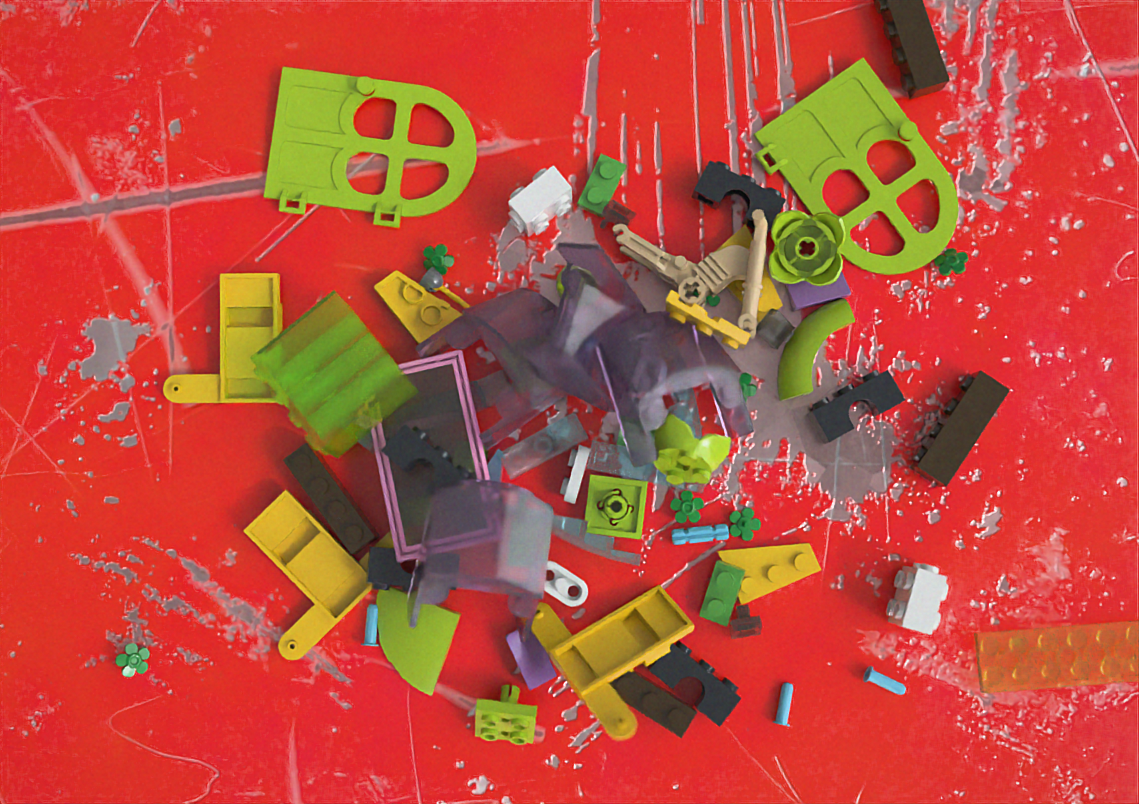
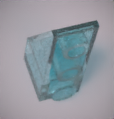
(543, 446)

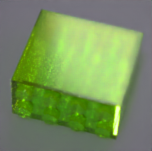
(333, 376)

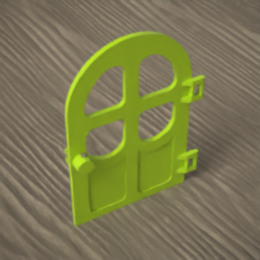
(834, 133)
(318, 138)

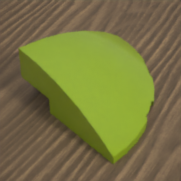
(415, 651)

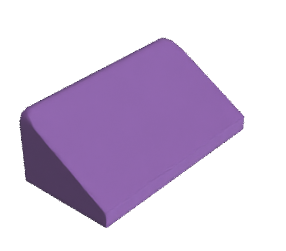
(807, 295)
(531, 659)

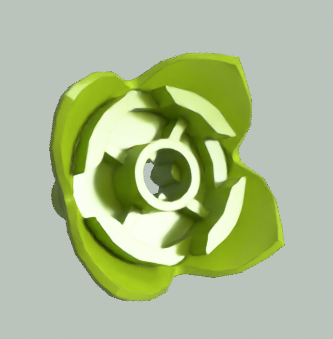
(789, 232)
(684, 456)

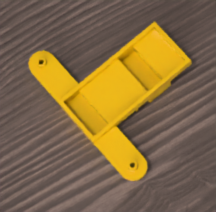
(247, 323)
(315, 564)
(610, 648)

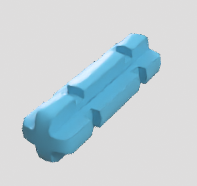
(700, 534)

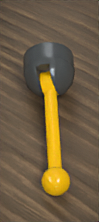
(433, 282)

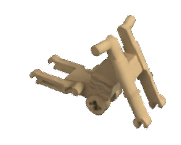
(710, 274)

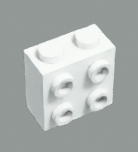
(540, 201)
(917, 598)

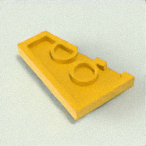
(769, 294)
(414, 306)
(693, 313)
(770, 567)

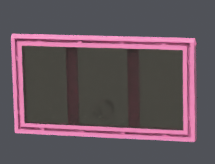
(449, 418)

